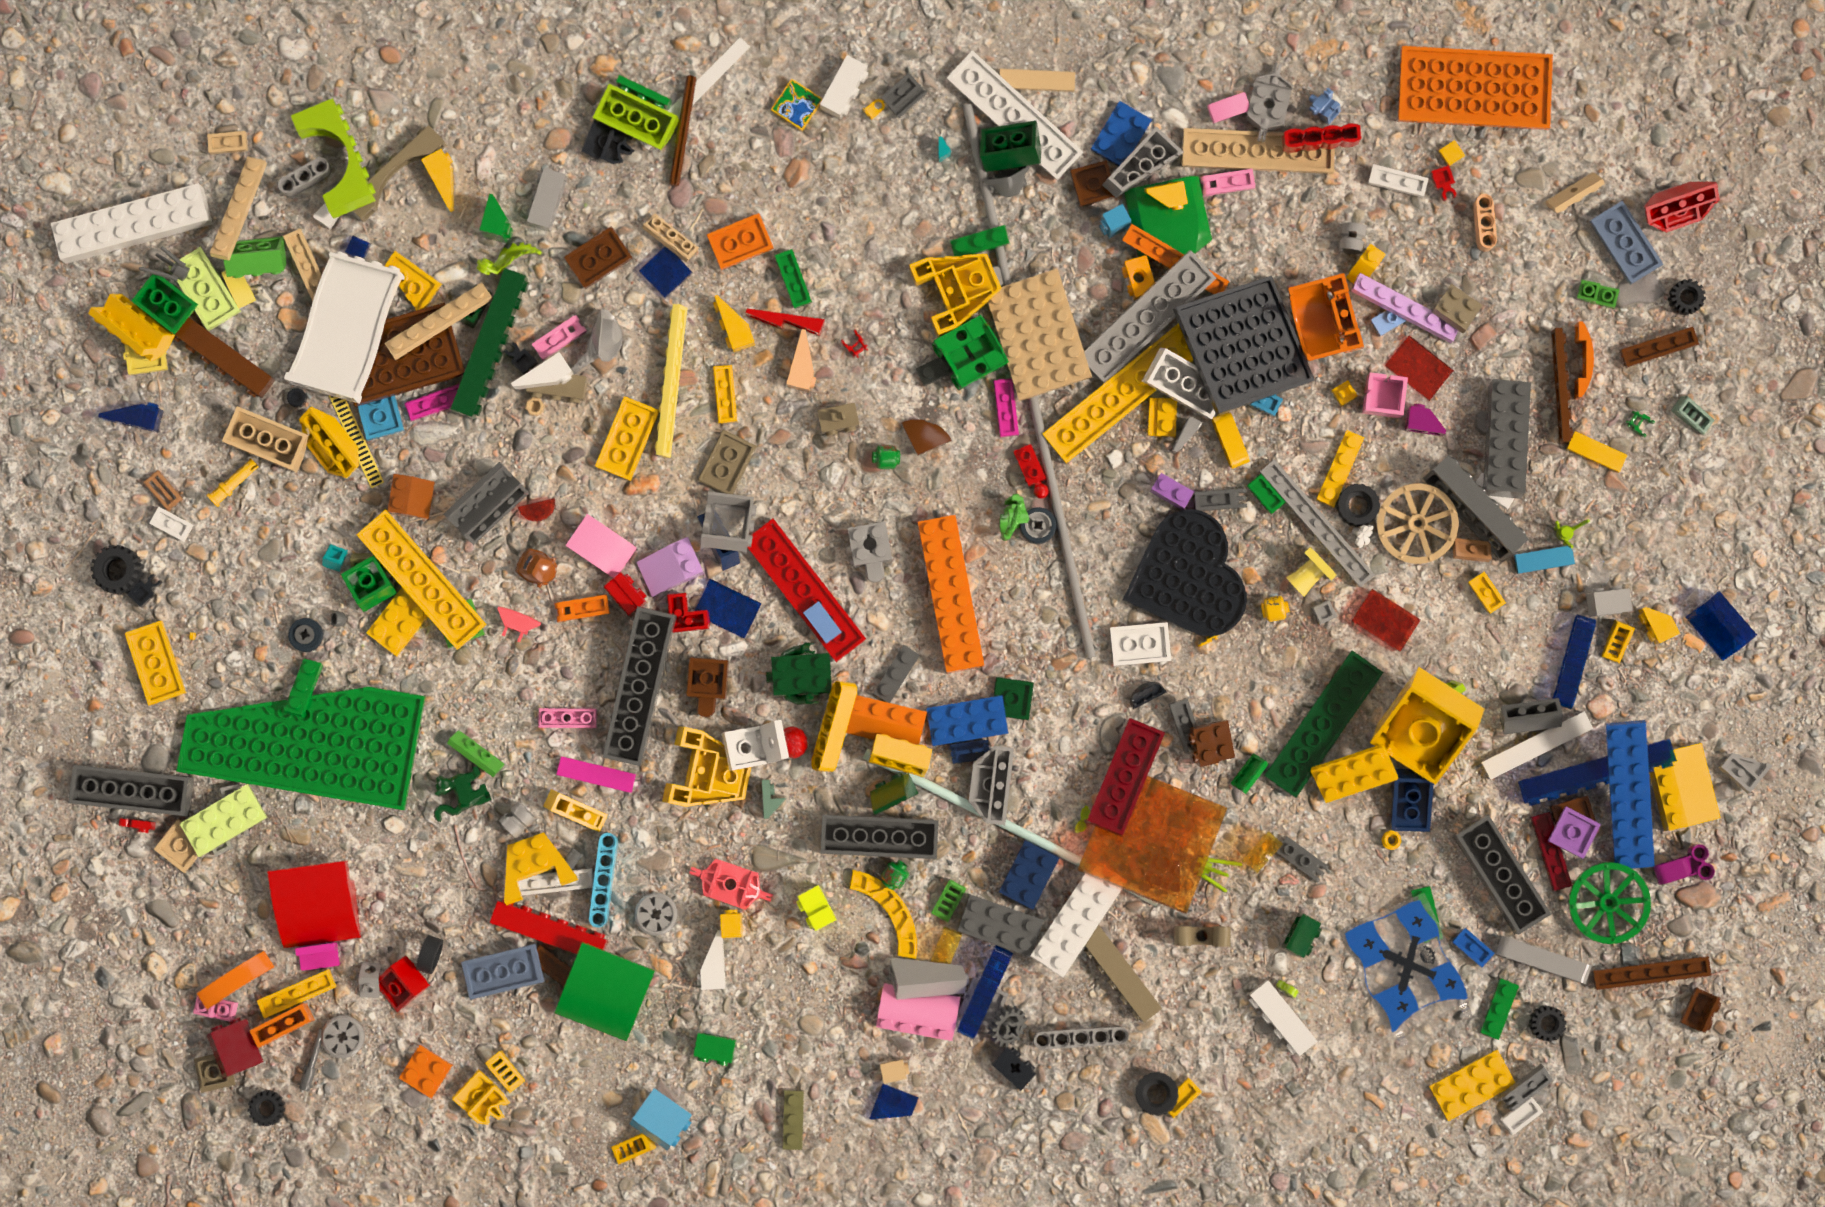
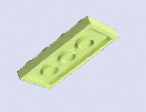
(207, 290)
(223, 820)

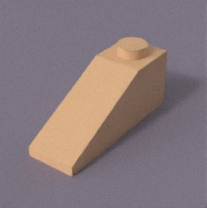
(801, 372)

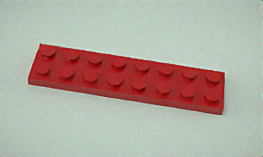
(802, 586)

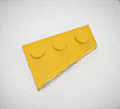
(417, 284)

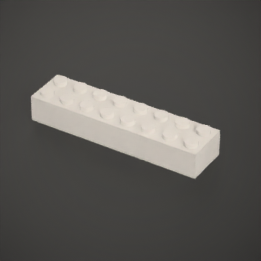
(131, 223)

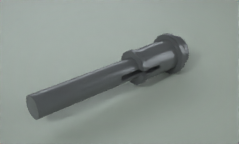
(309, 1070)

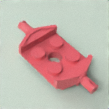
(746, 888)

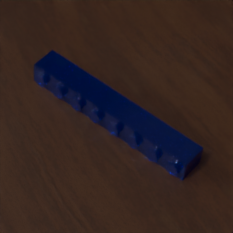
(1586, 775)

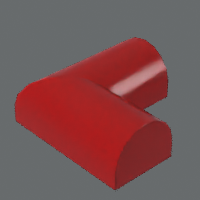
(686, 620)

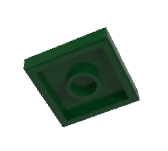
(1016, 697)

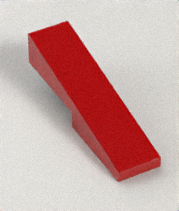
(777, 320)

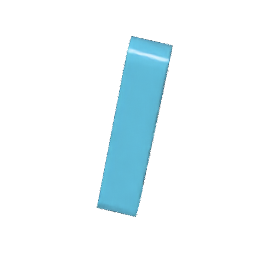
(597, 887)

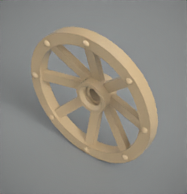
(1414, 529)

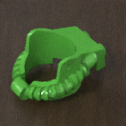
(1012, 516)

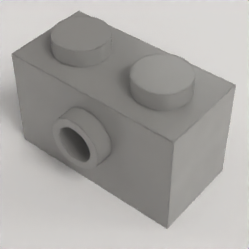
(1609, 602)

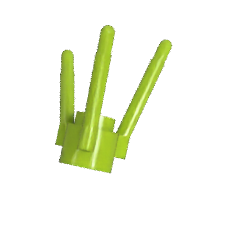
(1566, 532)
(1208, 867)

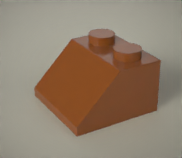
(411, 496)

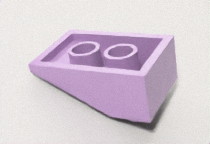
(670, 567)

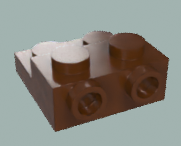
(1211, 743)

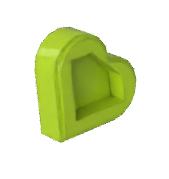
(1287, 989)

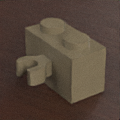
(838, 419)

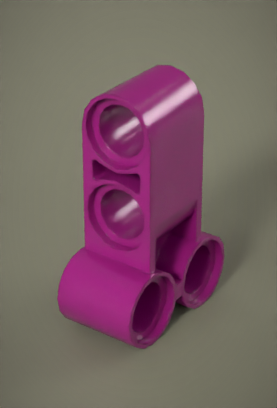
(1684, 867)

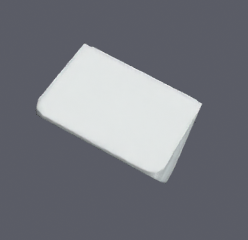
(324, 217)

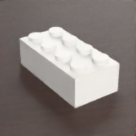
(1179, 381)

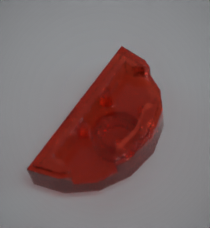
(538, 511)

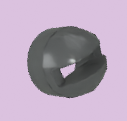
(338, 619)

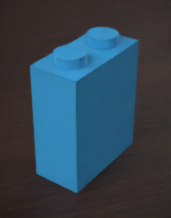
(661, 1120)

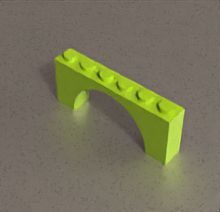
(354, 188)

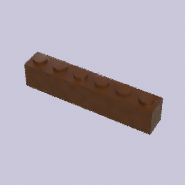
(225, 358)

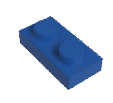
(1473, 947)

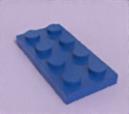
(967, 720)

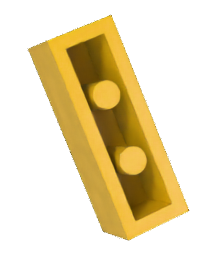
(900, 755)

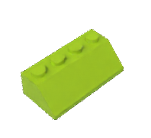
(636, 117)

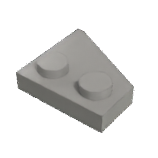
(1744, 771)

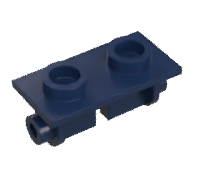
(968, 751)

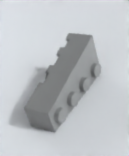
(1148, 158)

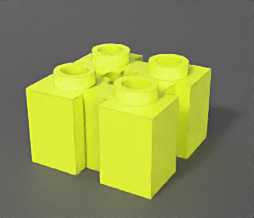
(816, 907)

